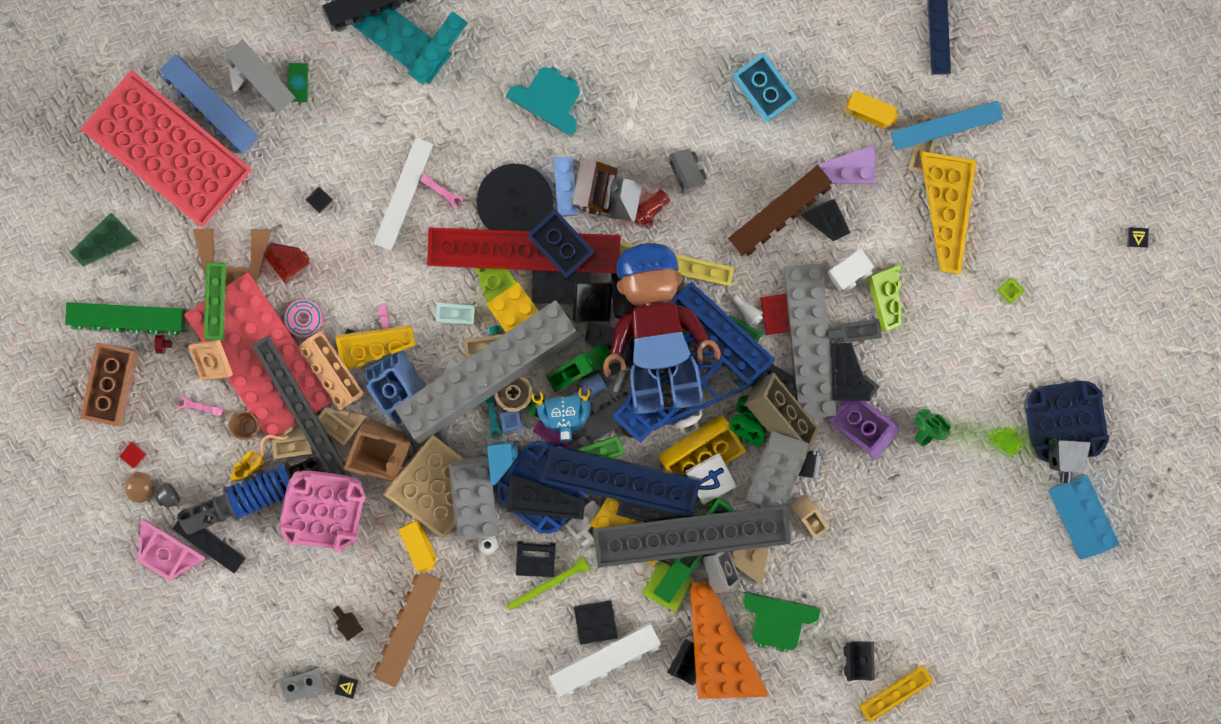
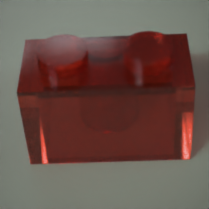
(287, 261)

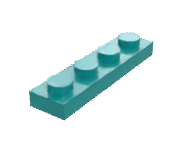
(437, 48)

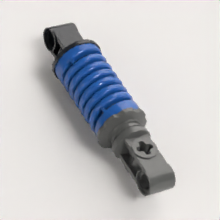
(241, 501)

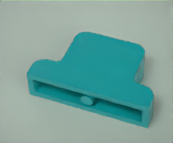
(549, 98)

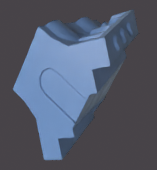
(392, 382)

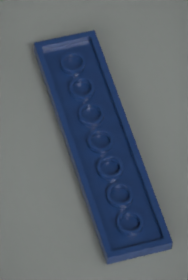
(620, 480)

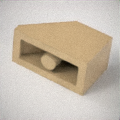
(810, 516)

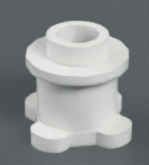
(487, 549)

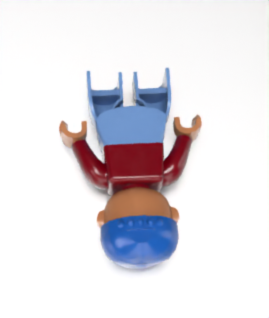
(649, 284)

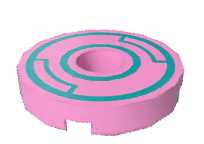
(292, 318)

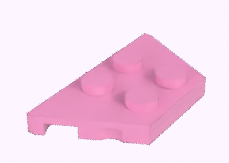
(164, 552)

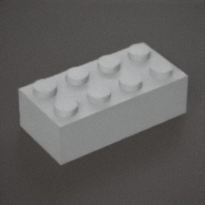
(777, 470)
(472, 498)

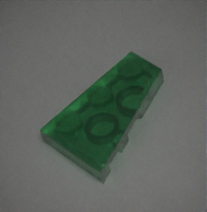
(103, 240)

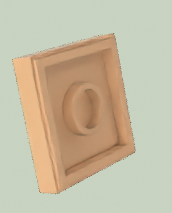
(210, 360)

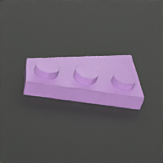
(852, 168)

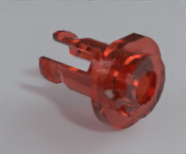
(649, 208)

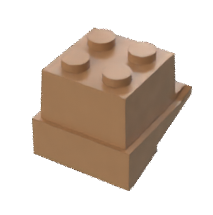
(377, 451)

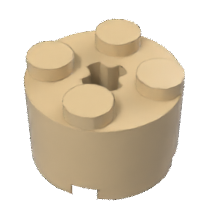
(520, 401)

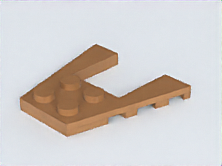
(259, 242)

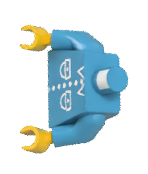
(564, 413)

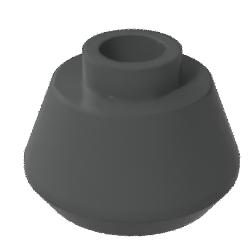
(167, 496)

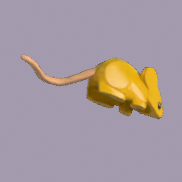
(251, 462)

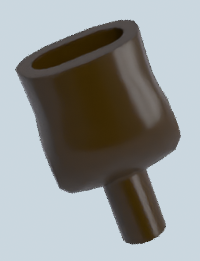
(347, 623)

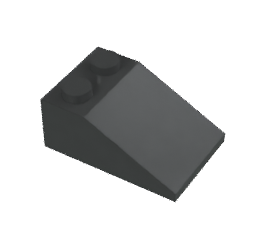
(686, 170)

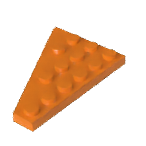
(720, 657)

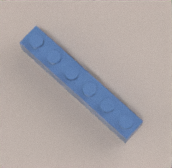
(209, 103)

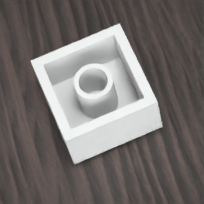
(849, 270)

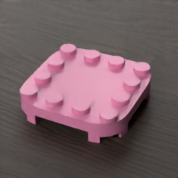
(321, 509)

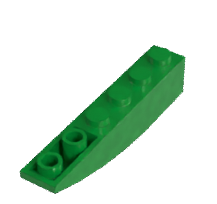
(683, 566)

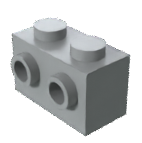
(302, 684)

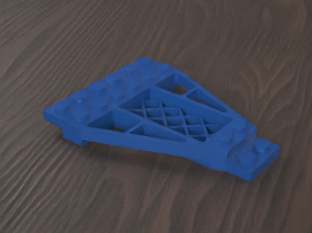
(737, 353)

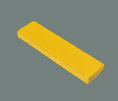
(896, 693)

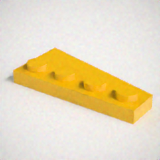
(365, 346)

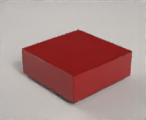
(133, 455)

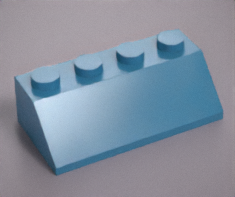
(501, 457)
(1083, 517)

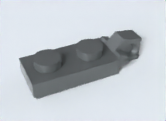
(856, 331)

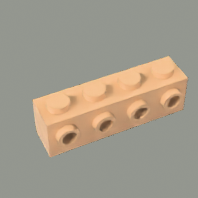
(330, 370)

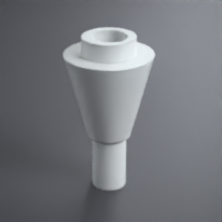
(751, 314)

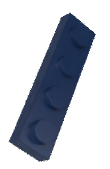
(939, 37)

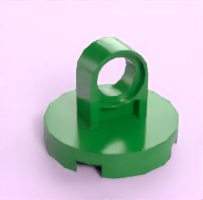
(931, 427)

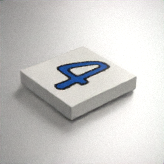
(714, 478)

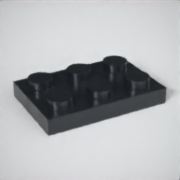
(553, 286)

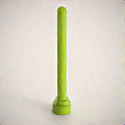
(580, 566)

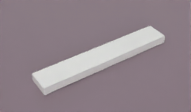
(403, 194)

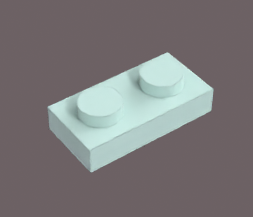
(455, 313)

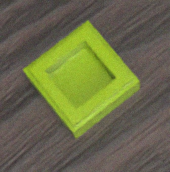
(1010, 290)

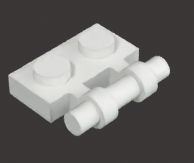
(580, 527)

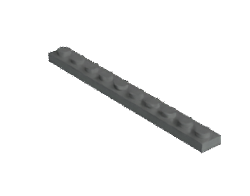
(299, 406)

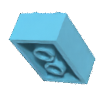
(764, 88)

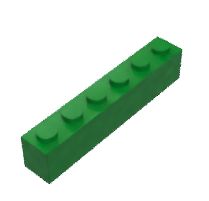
(127, 317)

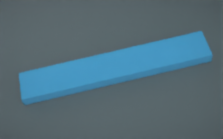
(946, 125)

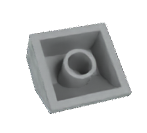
(720, 571)

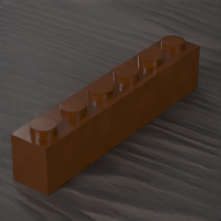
(780, 210)

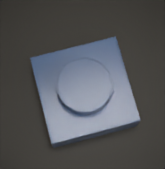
(510, 421)

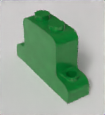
(578, 367)
(778, 620)

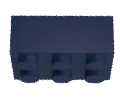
(561, 244)

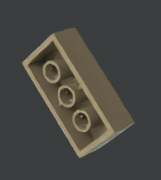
(780, 410)

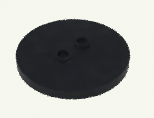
(514, 198)

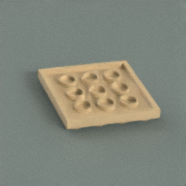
(425, 486)

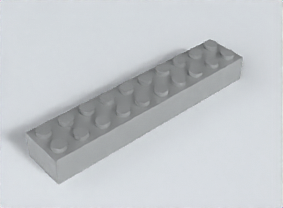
(487, 372)

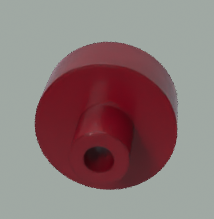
(161, 344)

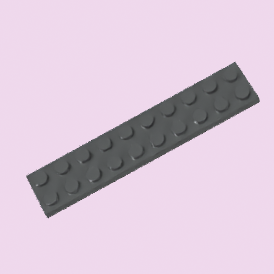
(691, 536)

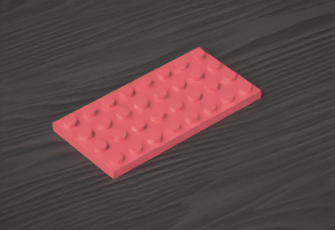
(165, 148)
(248, 320)

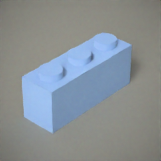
(565, 185)

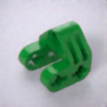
(749, 428)

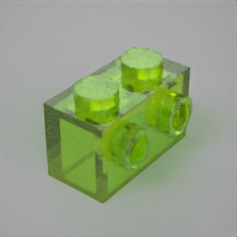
(1005, 440)

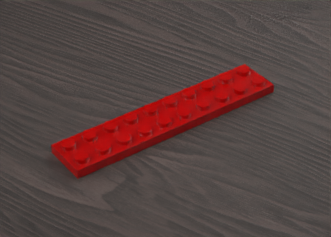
(511, 250)

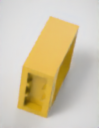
(871, 110)
(418, 546)

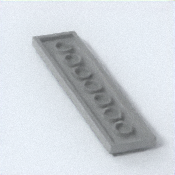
(809, 339)

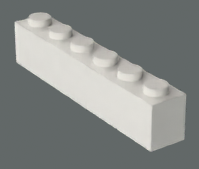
(605, 659)

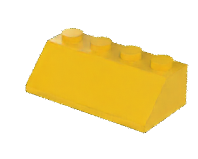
(702, 444)

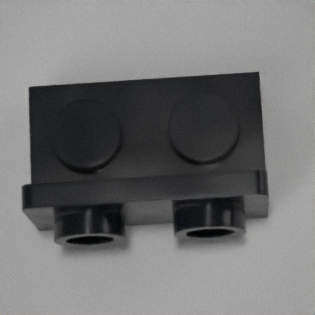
(785, 378)

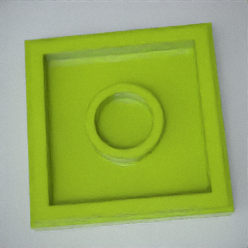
(655, 579)

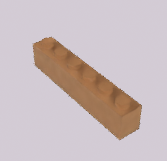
(408, 628)

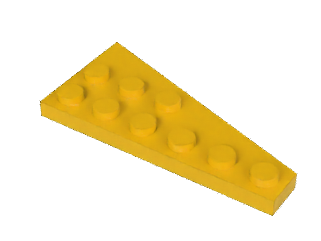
(949, 199)

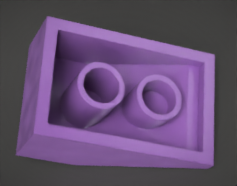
(864, 427)

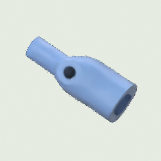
(593, 381)

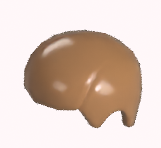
(244, 425)
(139, 487)

